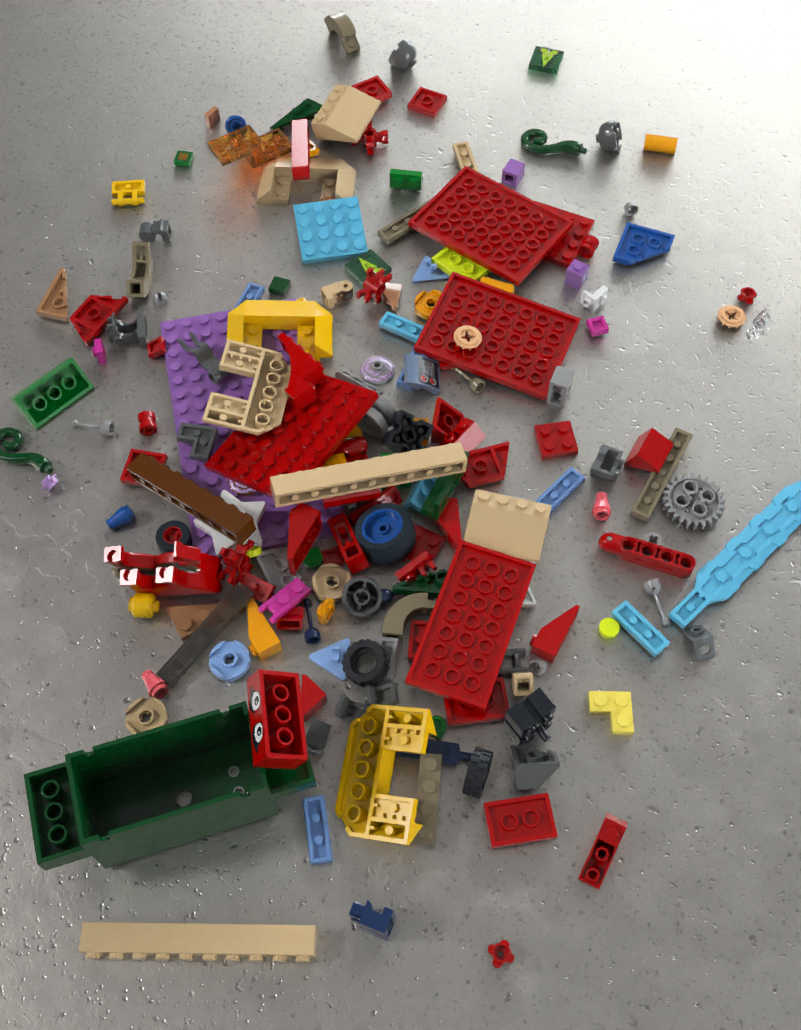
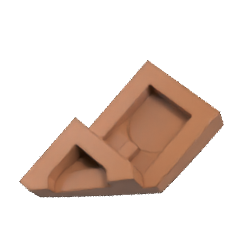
(391, 295)

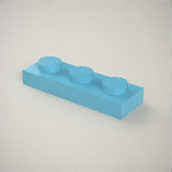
(401, 326)
(640, 628)

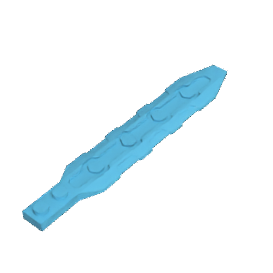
(742, 555)

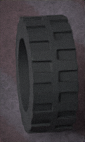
(355, 652)
(477, 772)

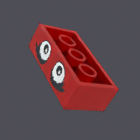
(276, 719)

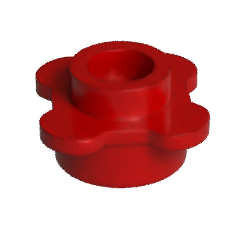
(747, 295)
(503, 947)

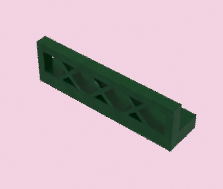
(441, 494)

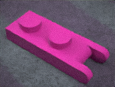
(285, 599)

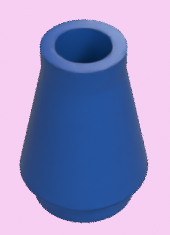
(121, 517)

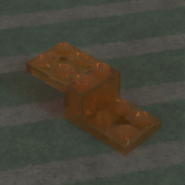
(247, 144)

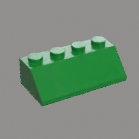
(52, 392)

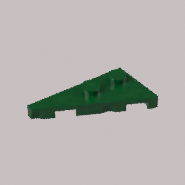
(304, 110)
(430, 584)

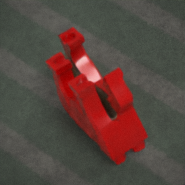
(167, 574)

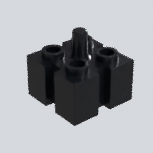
(406, 433)
(530, 716)

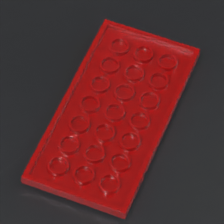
(471, 625)

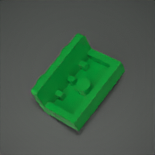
(406, 179)

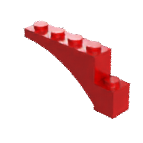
(304, 373)

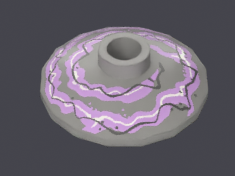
(377, 370)

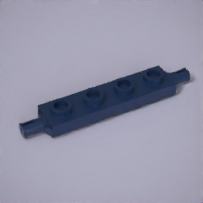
(450, 752)

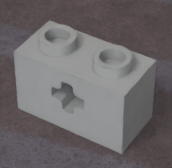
(560, 387)

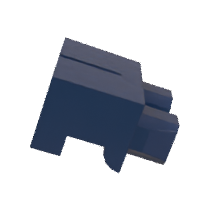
(371, 921)

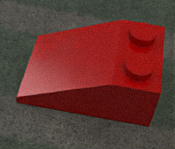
(304, 529)

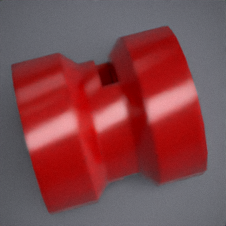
(588, 246)
(147, 423)

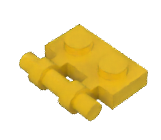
(128, 188)

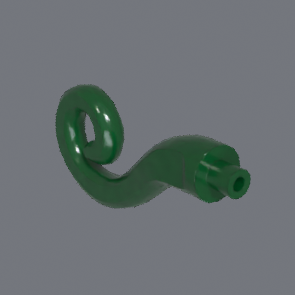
(537, 146)
(37, 460)

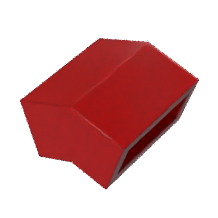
(292, 619)

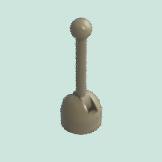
(476, 383)

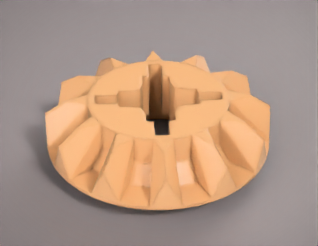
(729, 311)
(472, 333)

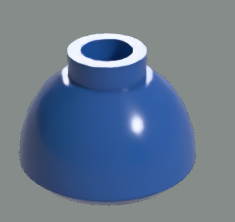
(234, 122)

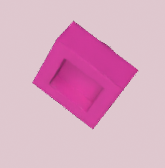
(597, 326)
(99, 351)

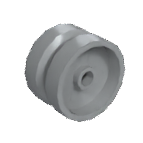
(377, 419)

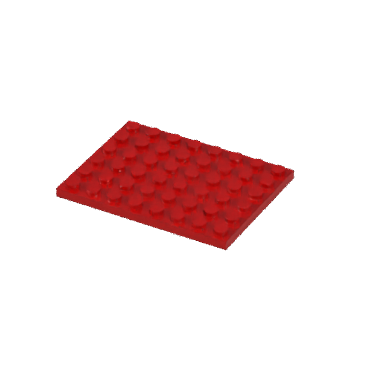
(491, 225)
(519, 336)
(300, 442)

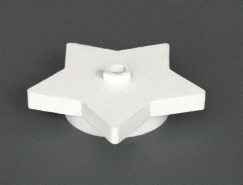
(255, 509)

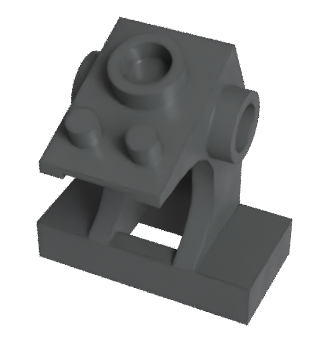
(116, 329)

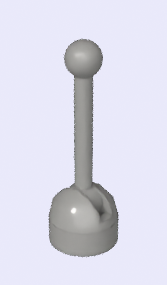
(106, 427)
(653, 587)

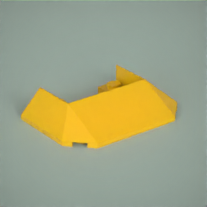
(307, 317)
(368, 768)

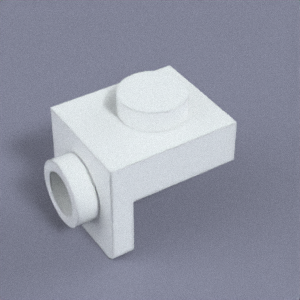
(594, 301)

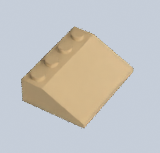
(344, 115)
(508, 525)

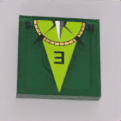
(546, 60)
(362, 263)

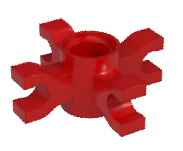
(371, 137)
(374, 285)
(235, 561)

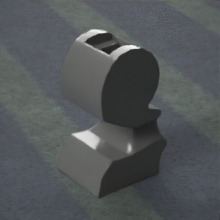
(149, 231)

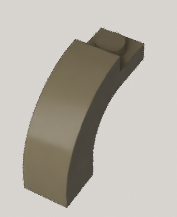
(343, 26)
(140, 281)
(404, 611)

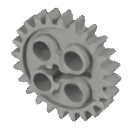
(710, 510)

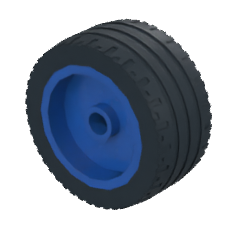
(385, 533)

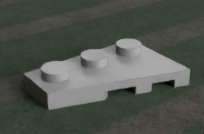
(276, 570)

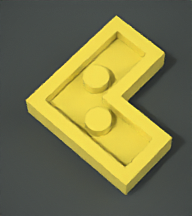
(617, 705)

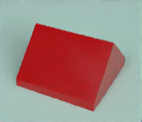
(444, 420)
(649, 451)

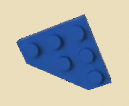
(641, 244)

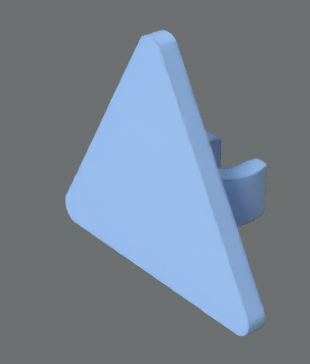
(429, 272)
(331, 658)

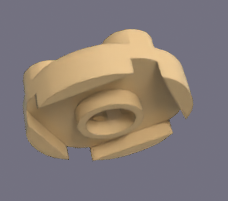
(322, 577)
(145, 706)

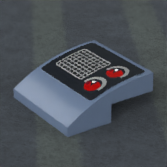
(421, 373)

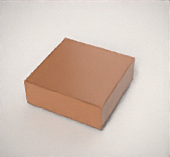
(212, 117)

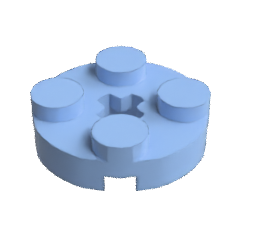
(232, 671)

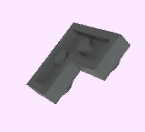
(201, 437)

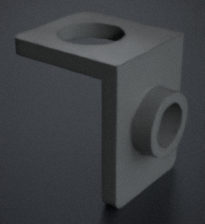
(700, 637)
(317, 736)

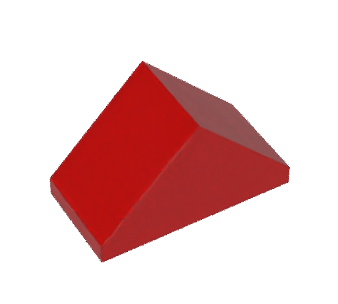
(312, 697)

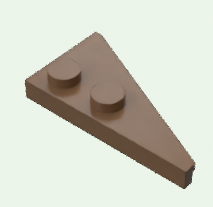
(55, 302)
(189, 617)

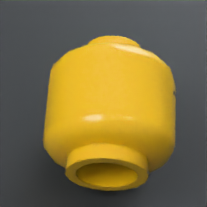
(143, 605)

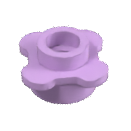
(49, 482)

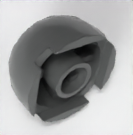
(404, 56)
(609, 136)
(361, 596)

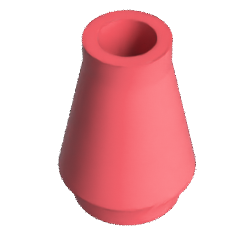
(601, 507)
(155, 685)

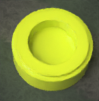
(254, 551)
(608, 628)

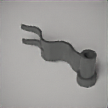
(205, 358)

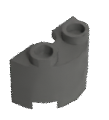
(607, 463)

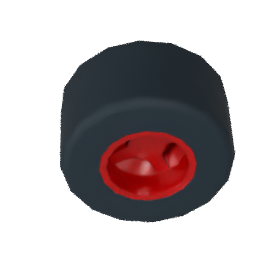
(171, 532)

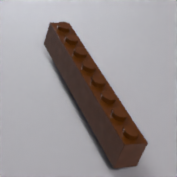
(192, 499)

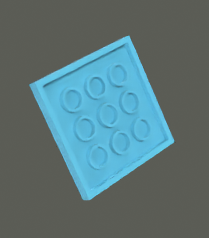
(330, 230)

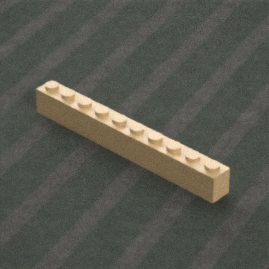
(367, 474)
(198, 940)

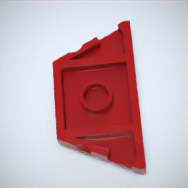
(92, 315)
(486, 465)

